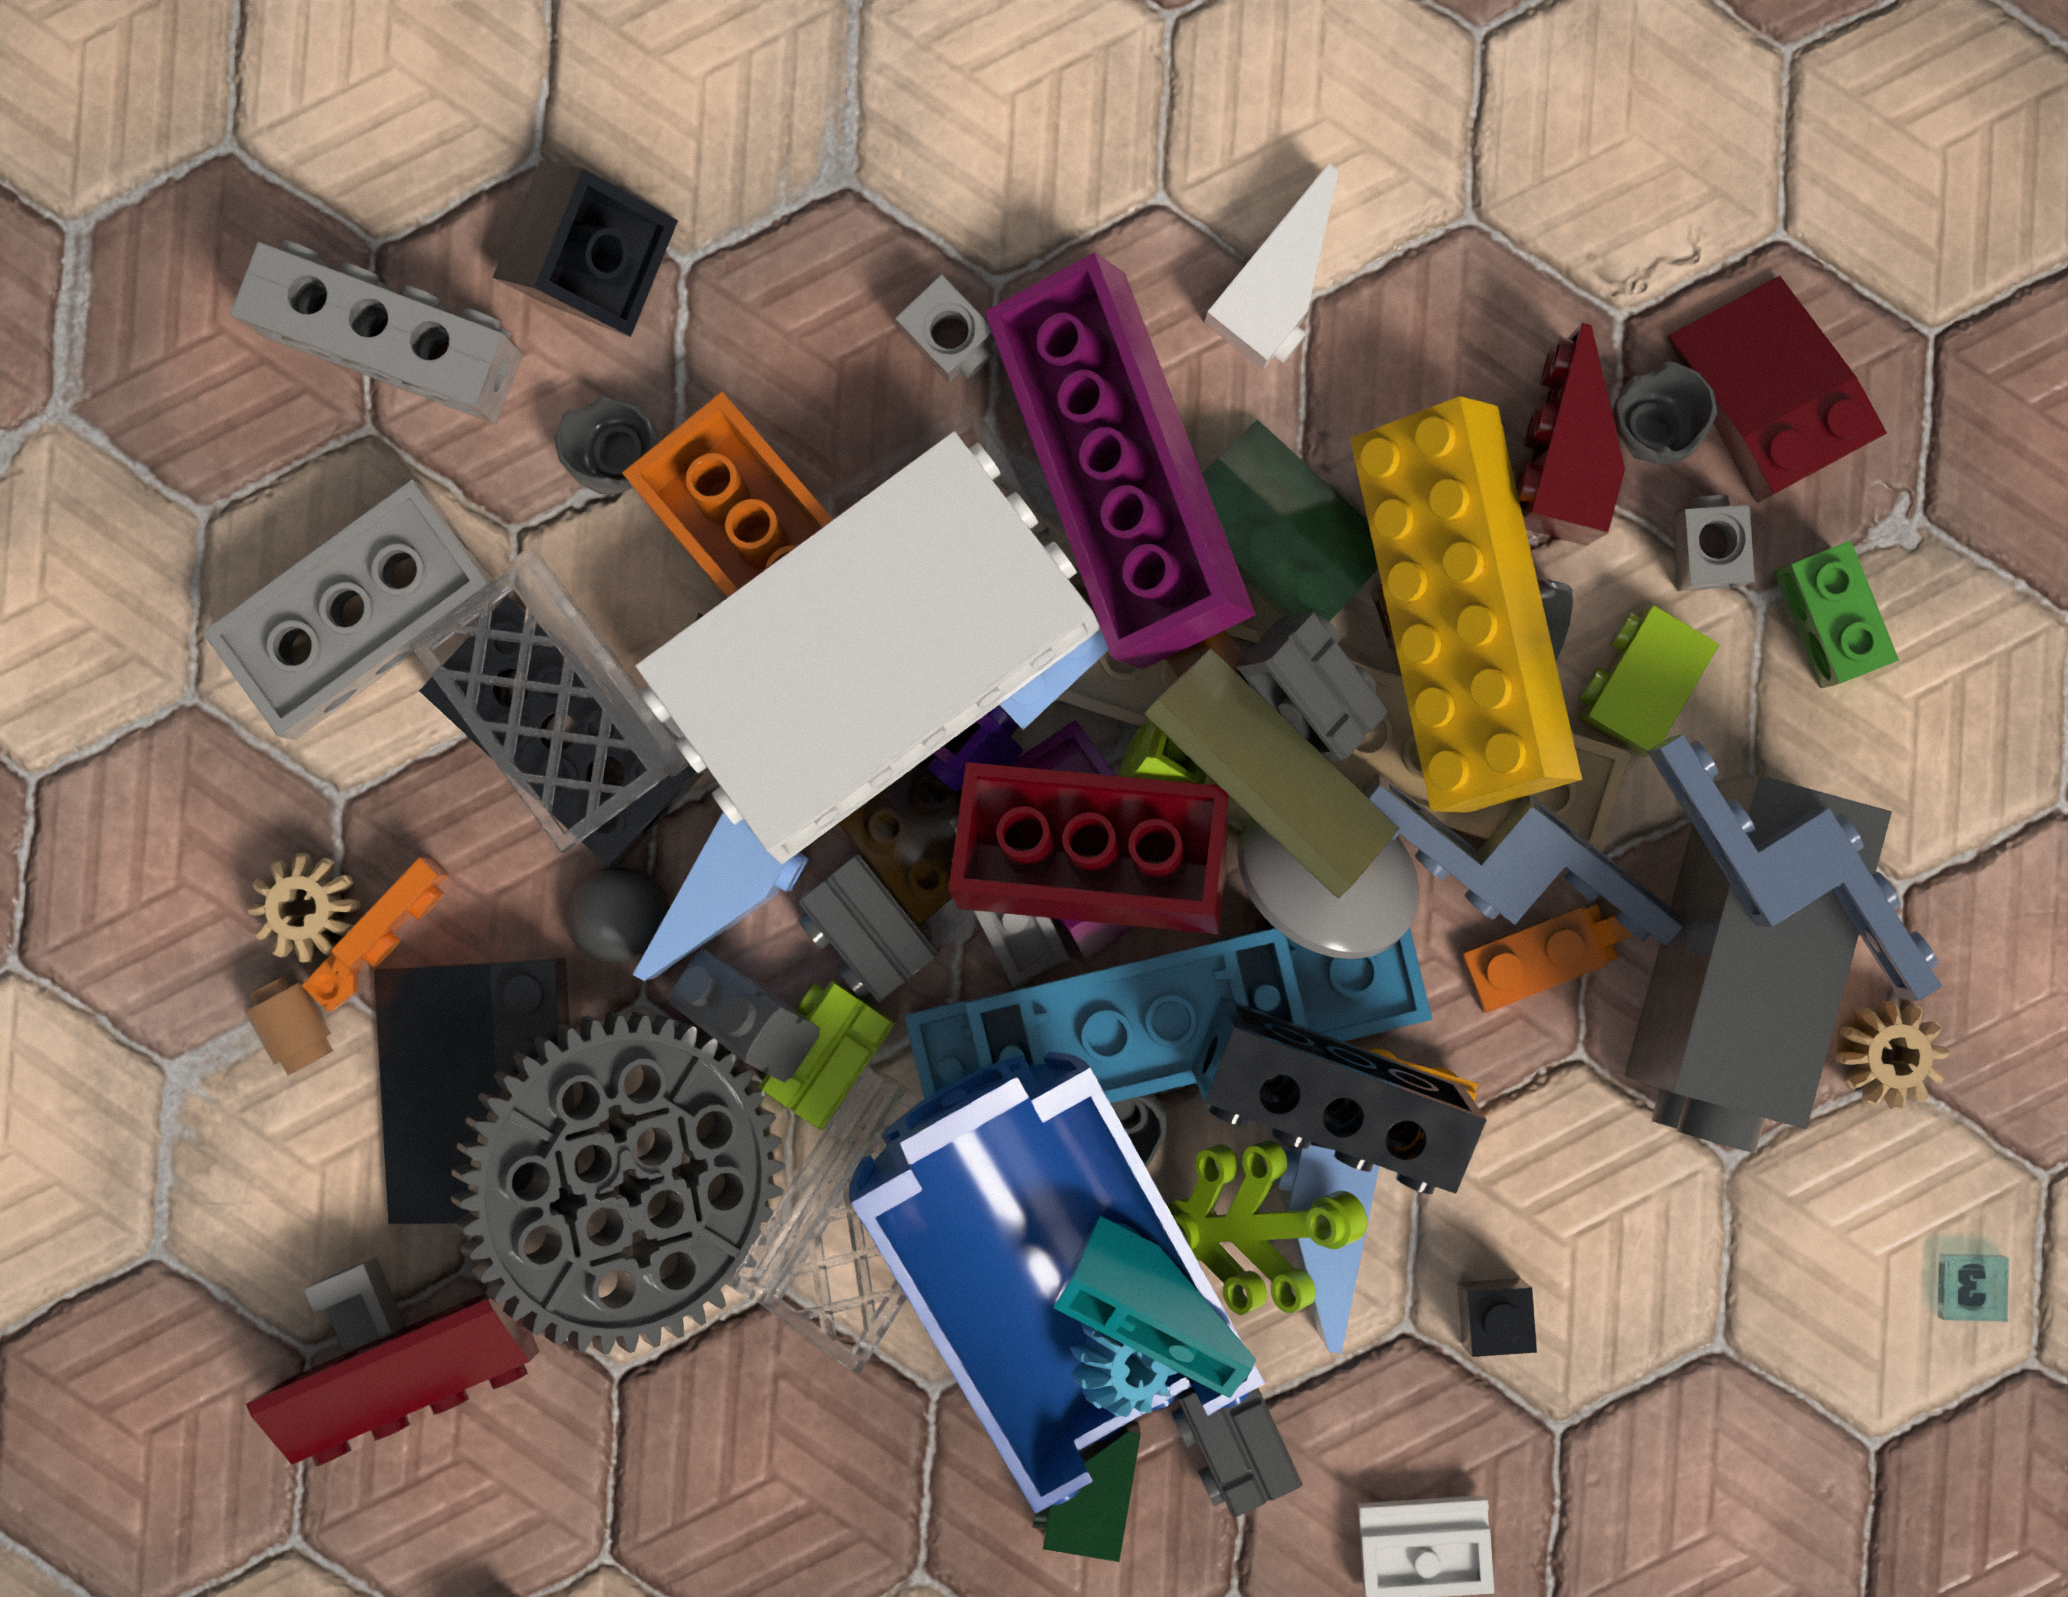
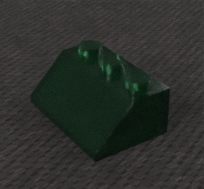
(1288, 527)

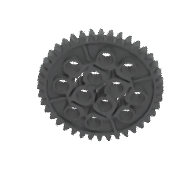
(528, 1124)

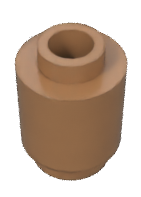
(289, 1025)

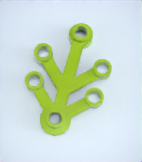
(1330, 1222)

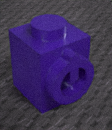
(982, 742)

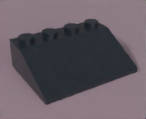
(438, 1049)

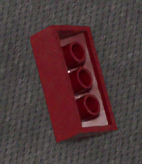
(1091, 848)
(393, 1377)

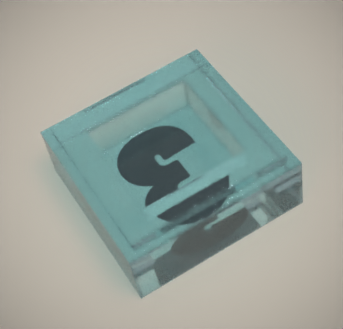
(1973, 1287)

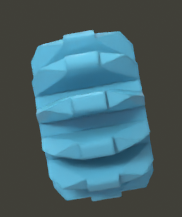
(1117, 1374)

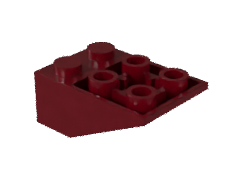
(1576, 451)

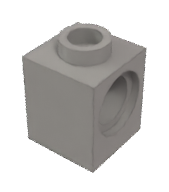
(941, 303)
(1697, 569)

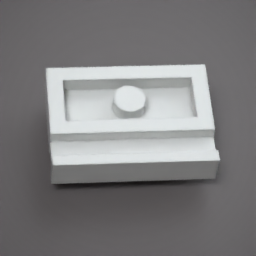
(1426, 1547)

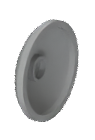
(1352, 927)

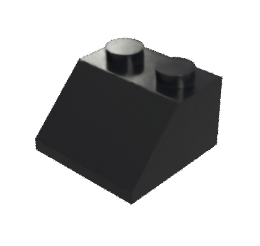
(585, 247)

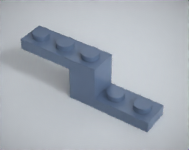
(1523, 861)
(1797, 867)

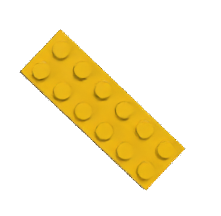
(1465, 607)

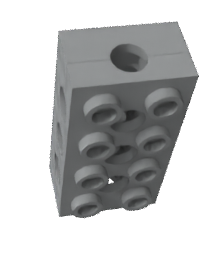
(290, 284)
(310, 599)

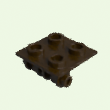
(910, 839)

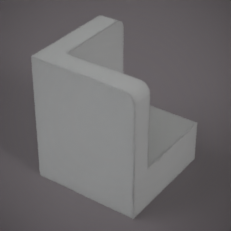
(357, 1304)

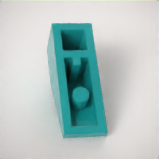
(1148, 1304)

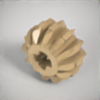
(289, 889)
(1882, 1078)

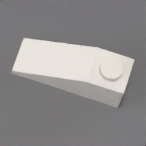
(1274, 289)

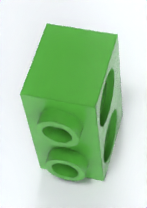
(1836, 615)

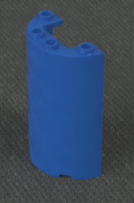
(980, 1226)

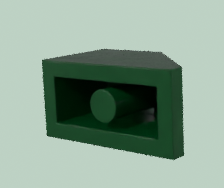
(1096, 1516)

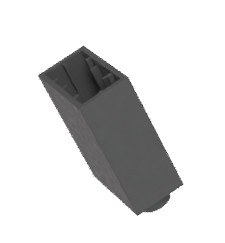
(1743, 1008)

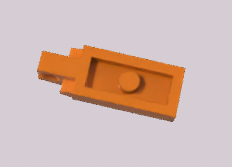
(374, 934)
(1542, 955)

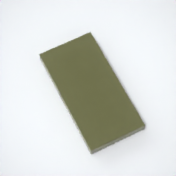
(1273, 772)

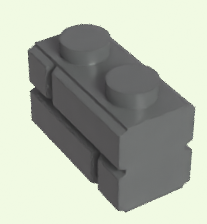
(1314, 684)
(866, 928)
(743, 1015)
(1242, 1451)

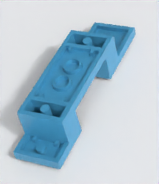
(1149, 1016)

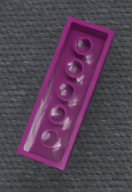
(1118, 463)

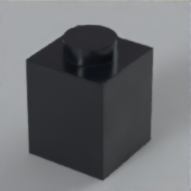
(1497, 1317)

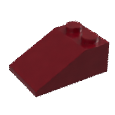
(1778, 388)

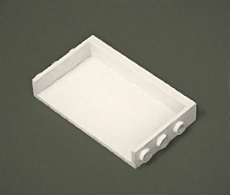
(867, 647)

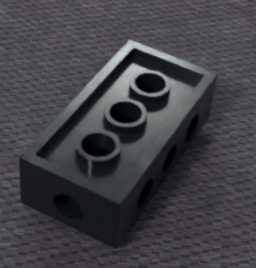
(629, 827)
(1337, 1098)

